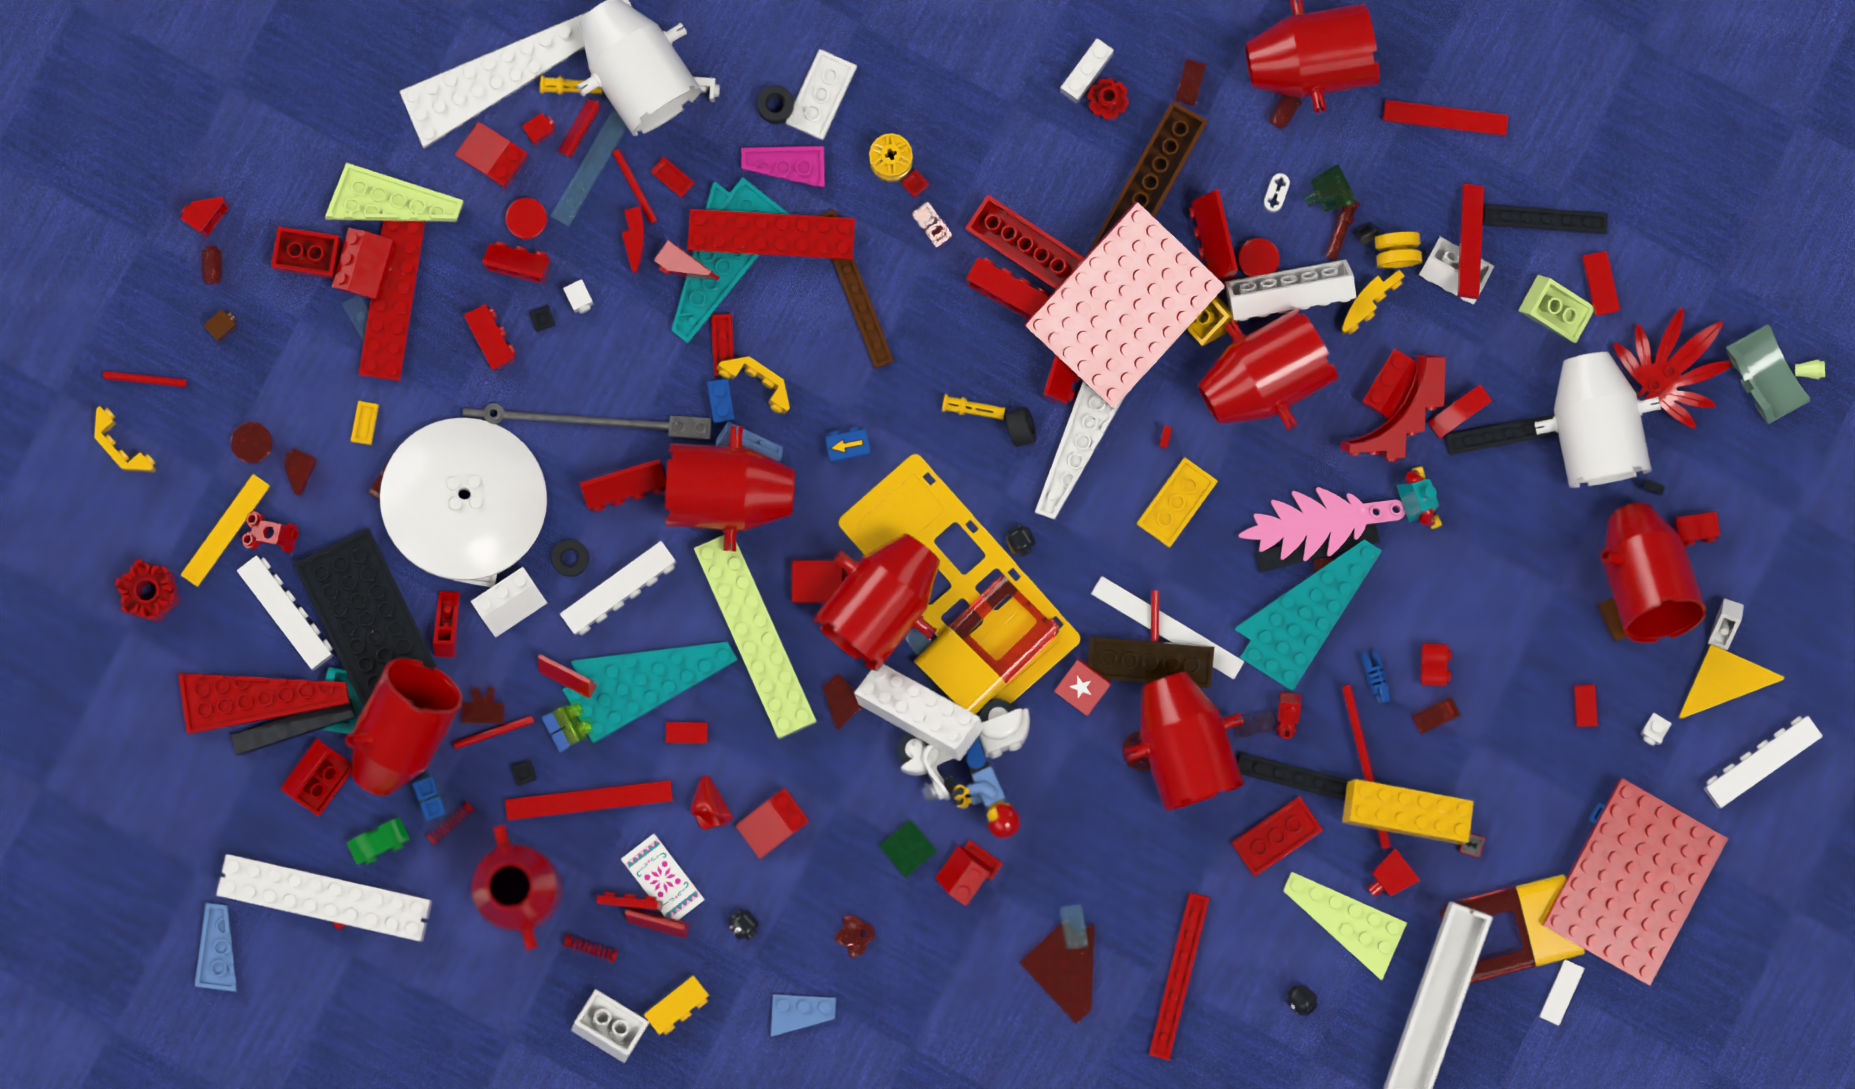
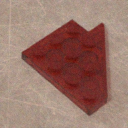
(1064, 972)

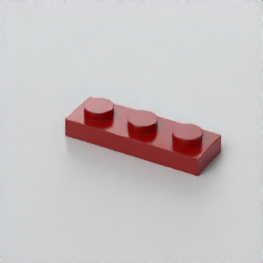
(629, 900)

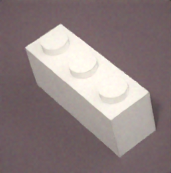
(1086, 71)

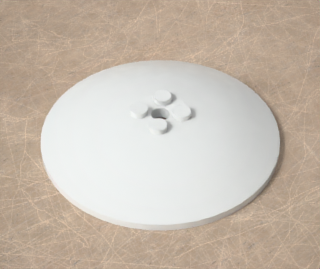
(458, 535)

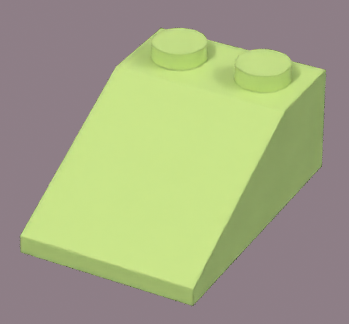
(1556, 308)

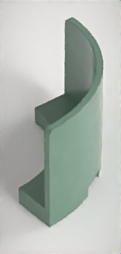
(1766, 374)

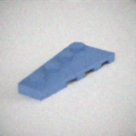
(216, 957)

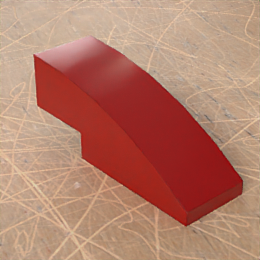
(634, 237)
(1459, 411)

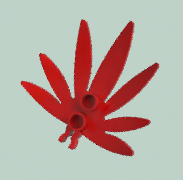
(1664, 376)

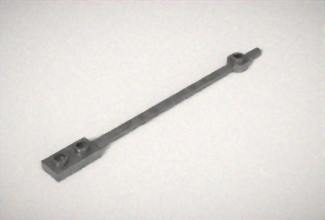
(678, 425)

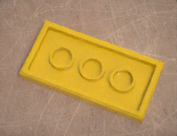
(1177, 502)

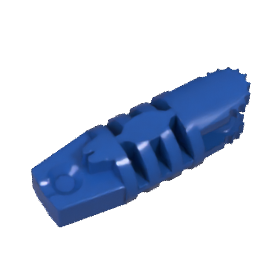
(1376, 676)

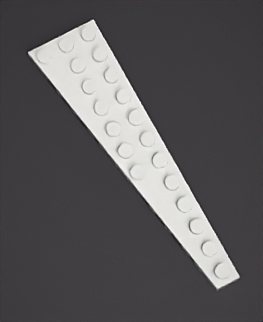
(467, 90)
(1082, 435)

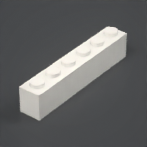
(618, 588)
(285, 612)
(1762, 762)

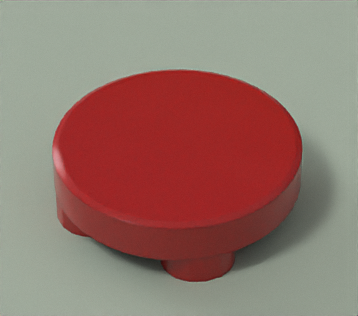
(526, 218)
(1258, 257)

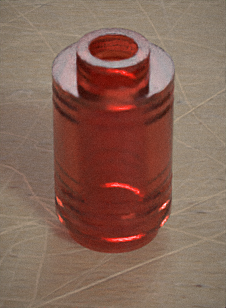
(1284, 111)
(211, 265)

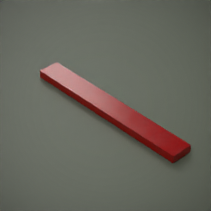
(1362, 750)
(589, 800)
(1179, 976)

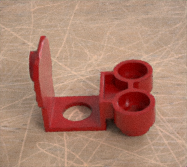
(283, 535)

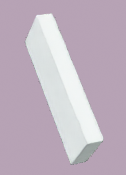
(1561, 992)

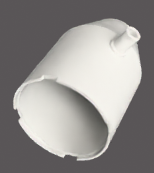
(635, 65)
(1599, 422)

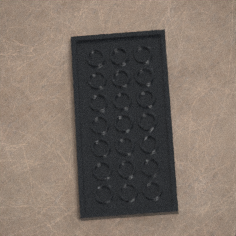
(361, 610)

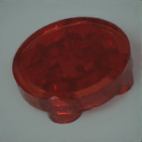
(251, 443)

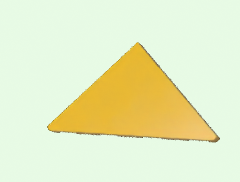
(1723, 679)

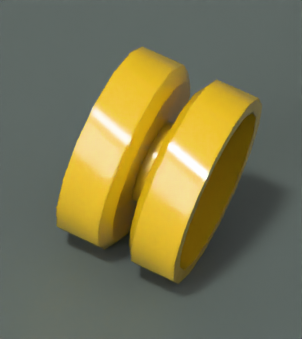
(1398, 250)

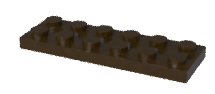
(1149, 660)

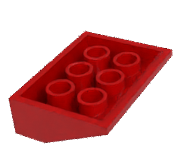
(1213, 236)

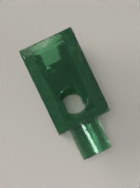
(1330, 190)

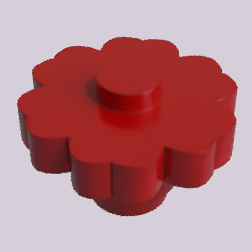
(1108, 99)

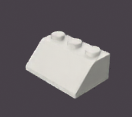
(1443, 268)
(509, 602)
(609, 1026)

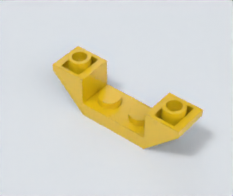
(779, 400)
(103, 424)

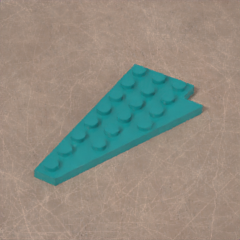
(704, 296)
(1297, 623)
(641, 682)

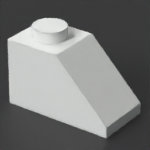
(1726, 624)

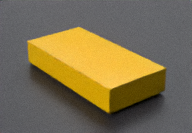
(364, 423)

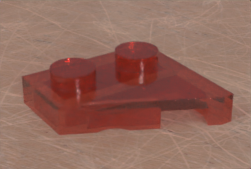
(841, 700)

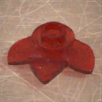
(851, 935)

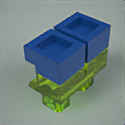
(567, 718)
(431, 798)

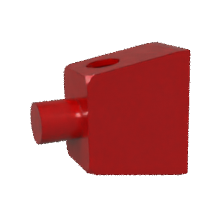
(1392, 875)

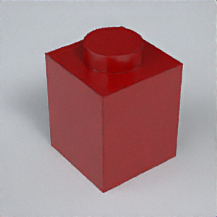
(539, 128)

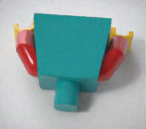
(1419, 498)

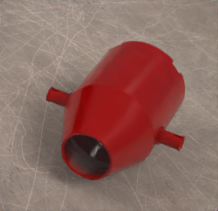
(1315, 53)
(1267, 371)
(726, 488)
(1650, 575)
(880, 600)
(402, 725)
(1185, 742)
(544, 893)

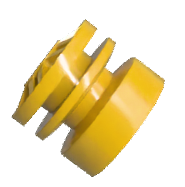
(888, 169)

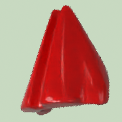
(709, 805)

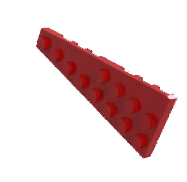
(229, 701)

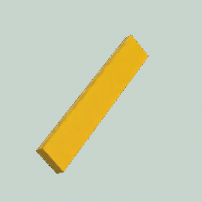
(225, 530)

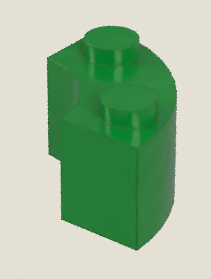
(378, 841)

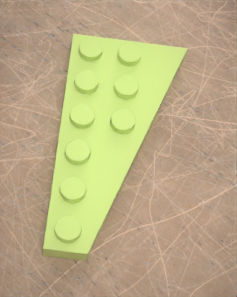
(375, 196)
(1356, 926)

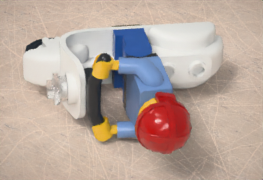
(1002, 730)

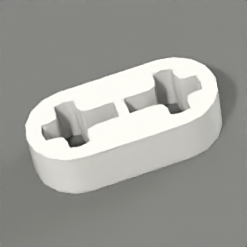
(1280, 195)

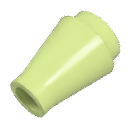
(1812, 369)

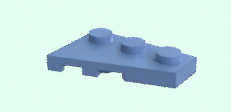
(799, 1012)

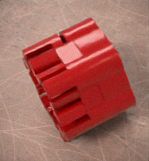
(131, 591)

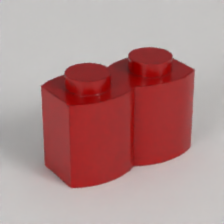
(1698, 527)
(1434, 664)

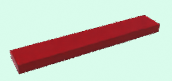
(1445, 118)
(1470, 241)

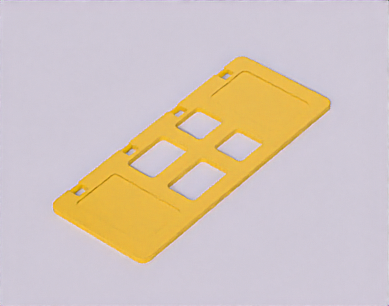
(911, 506)

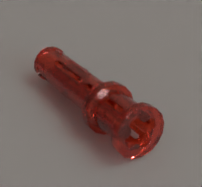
(1344, 219)

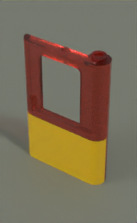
(965, 668)
(1530, 905)

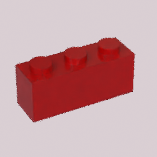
(490, 337)

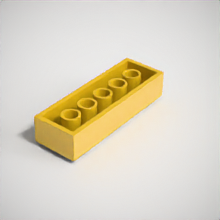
(1407, 812)

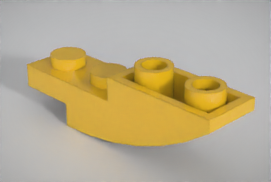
(1363, 306)

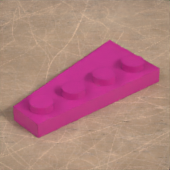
(788, 163)

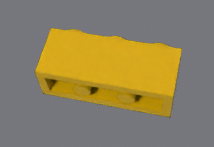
(677, 1006)

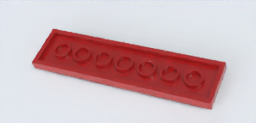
(771, 234)
(391, 313)

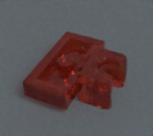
(483, 709)

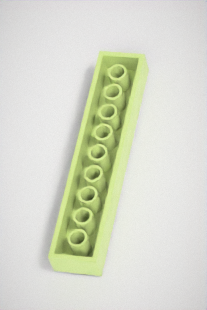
(755, 637)

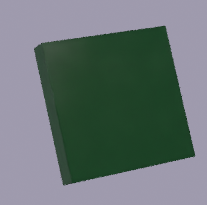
(908, 848)

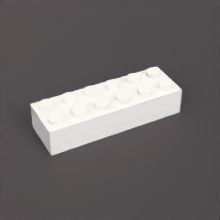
(1290, 290)
(919, 711)

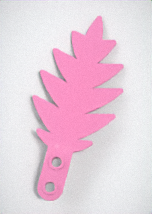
(1318, 521)

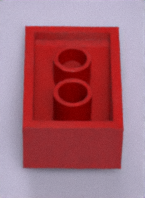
(492, 155)
(772, 823)

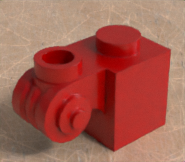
(1288, 714)

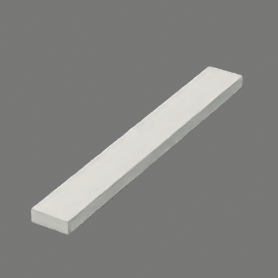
(1168, 627)

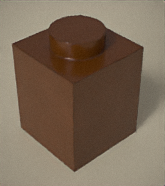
(221, 325)

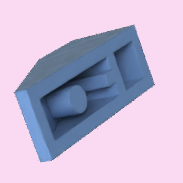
(751, 441)

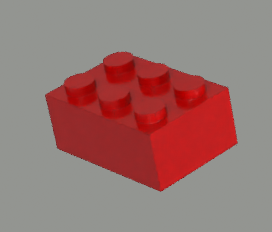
(306, 253)

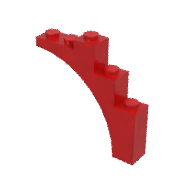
(1424, 394)

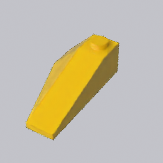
(1211, 322)

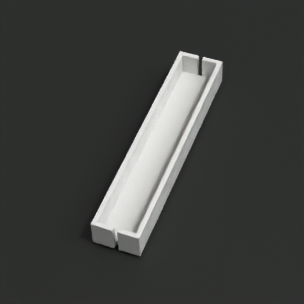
(324, 898)
(1438, 998)

